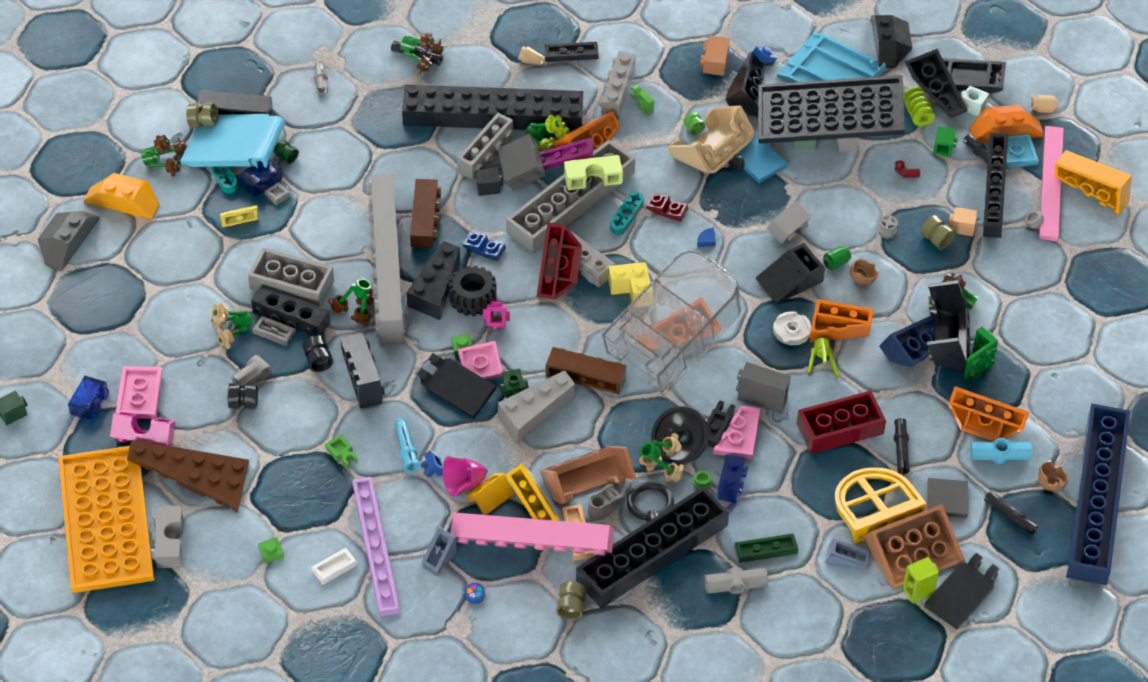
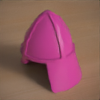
(462, 475)

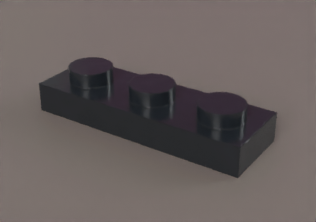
(571, 51)

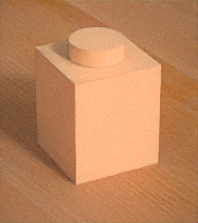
(963, 221)

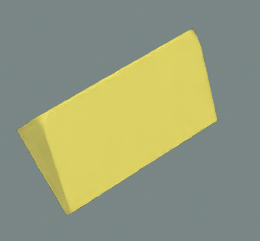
(239, 216)

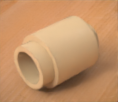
(1044, 103)

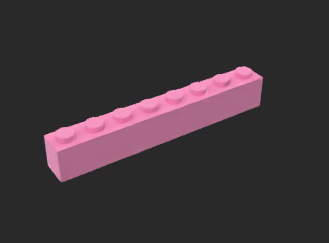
(532, 532)

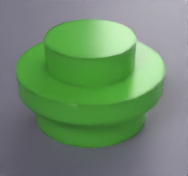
(702, 479)

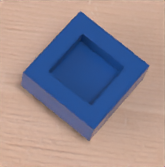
(765, 54)

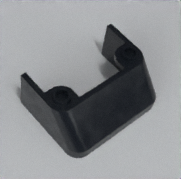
(951, 326)

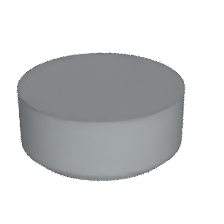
(1034, 219)

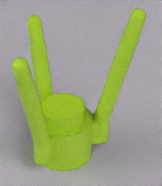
(822, 350)

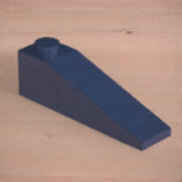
(909, 344)

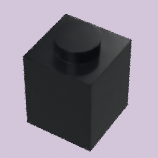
(488, 181)

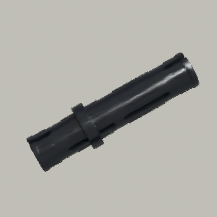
(436, 59)
(977, 147)
(901, 438)
(1017, 518)

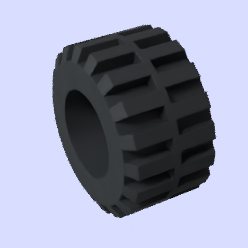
(472, 279)

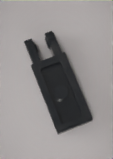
(718, 423)

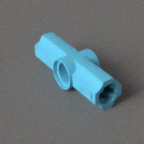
(1000, 450)

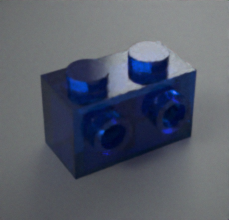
(731, 478)

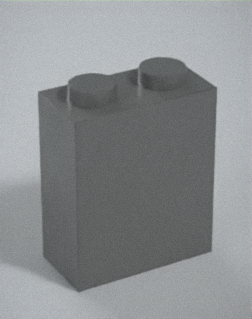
(521, 162)
(763, 387)

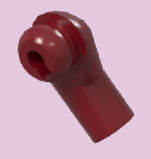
(905, 172)

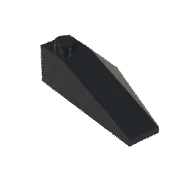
(934, 78)
(745, 86)

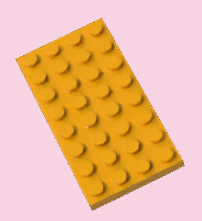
(105, 520)

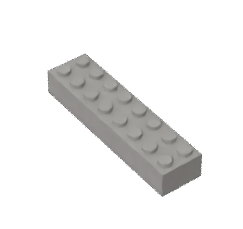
(562, 205)

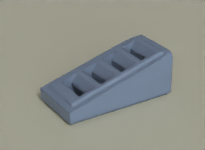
(840, 559)

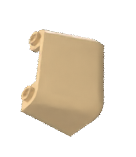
(726, 136)

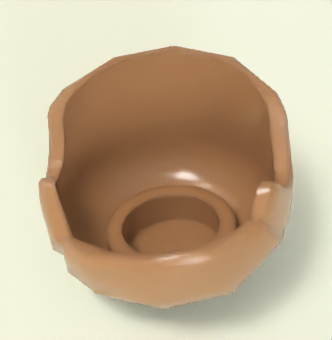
(863, 272)
(1052, 477)

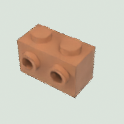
(715, 56)

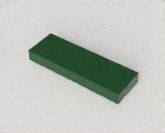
(766, 548)

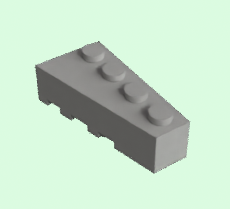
(535, 404)

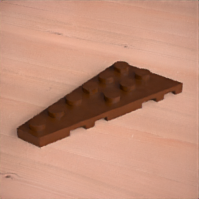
(199, 471)

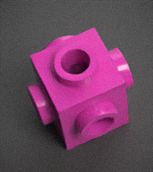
(493, 321)

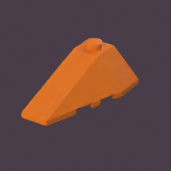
(598, 130)

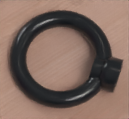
(651, 513)

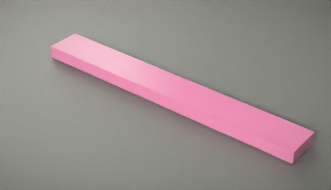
(1050, 184)

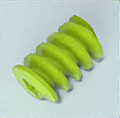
(918, 106)

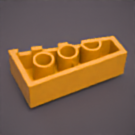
(1095, 180)

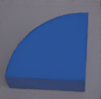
(706, 238)

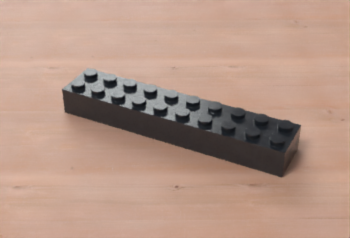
(478, 105)

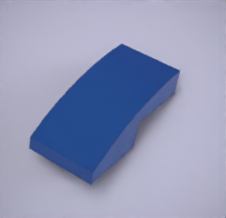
(483, 246)

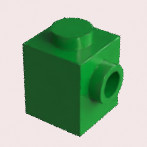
(945, 141)

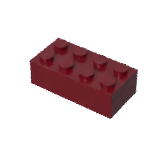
(841, 422)

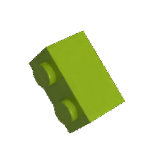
(920, 580)

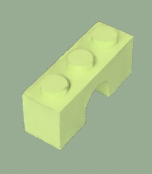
(606, 168)

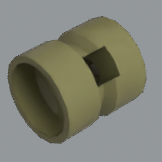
(202, 115)
(939, 233)
(571, 600)

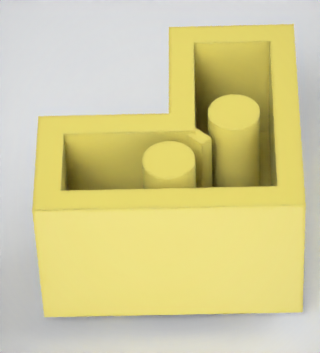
(628, 279)

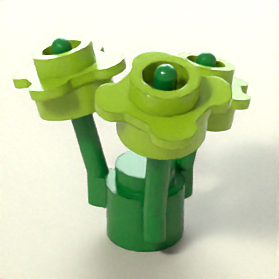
(553, 126)

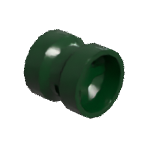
(286, 151)

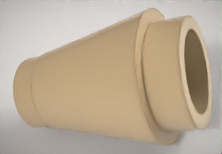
(530, 56)

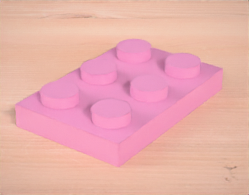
(140, 391)

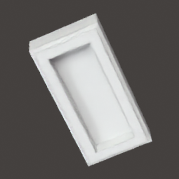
(334, 566)

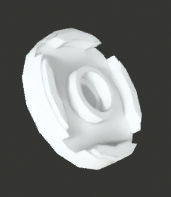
(792, 328)

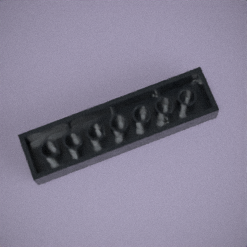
(652, 547)

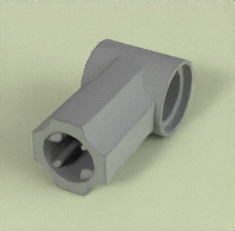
(255, 370)

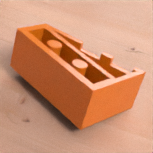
(840, 321)

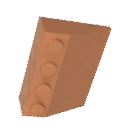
(912, 540)

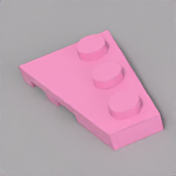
(741, 434)

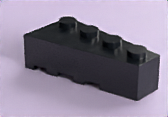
(431, 287)

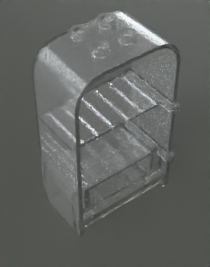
(675, 319)

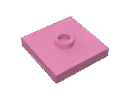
(482, 360)

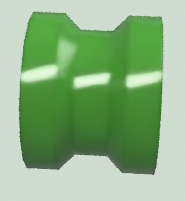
(694, 123)

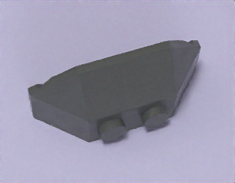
(65, 236)

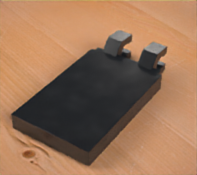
(457, 385)
(962, 592)

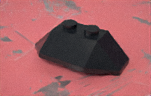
(891, 39)

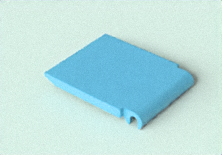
(828, 59)
(234, 141)

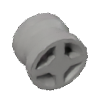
(887, 226)

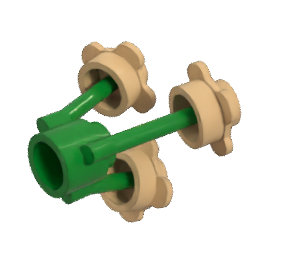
(220, 315)
(651, 457)

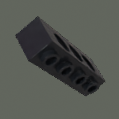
(290, 311)

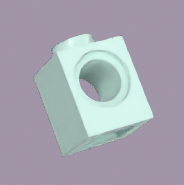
(974, 100)

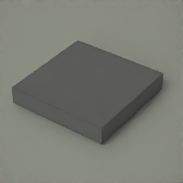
(951, 494)

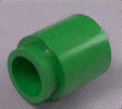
(836, 257)

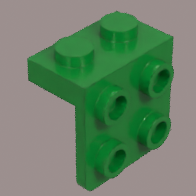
(983, 354)

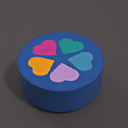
(474, 593)

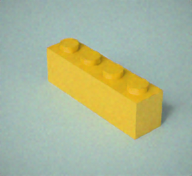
(531, 494)

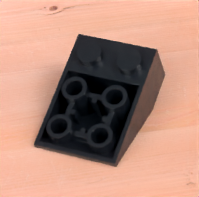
(792, 274)

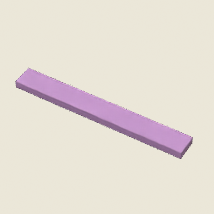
(375, 547)

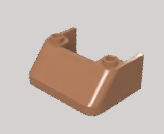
(588, 471)

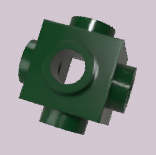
(512, 383)

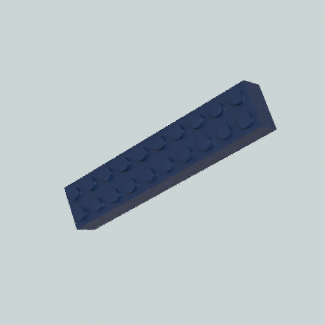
(1098, 494)

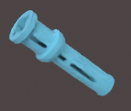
(411, 458)

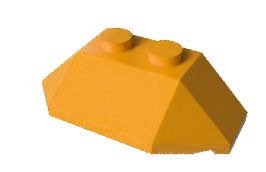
(124, 195)

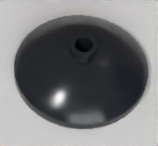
(682, 422)

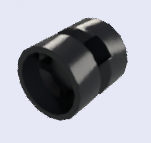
(317, 353)
(243, 396)

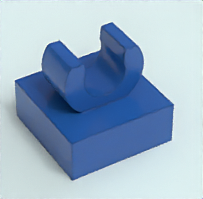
(434, 463)

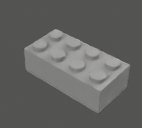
(292, 275)

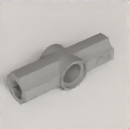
(736, 580)

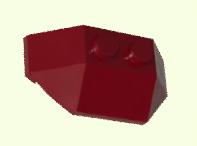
(559, 261)

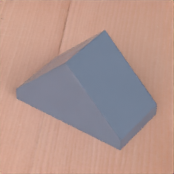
(440, 551)

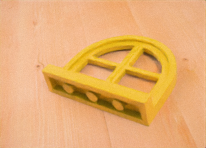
(885, 516)

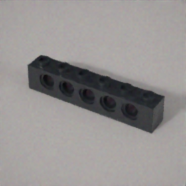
(995, 185)

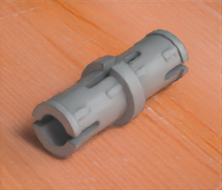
(320, 77)

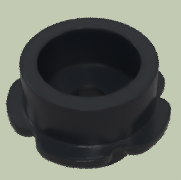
(736, 163)

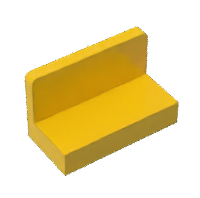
(491, 493)

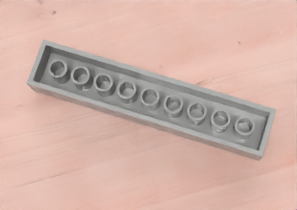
(385, 260)

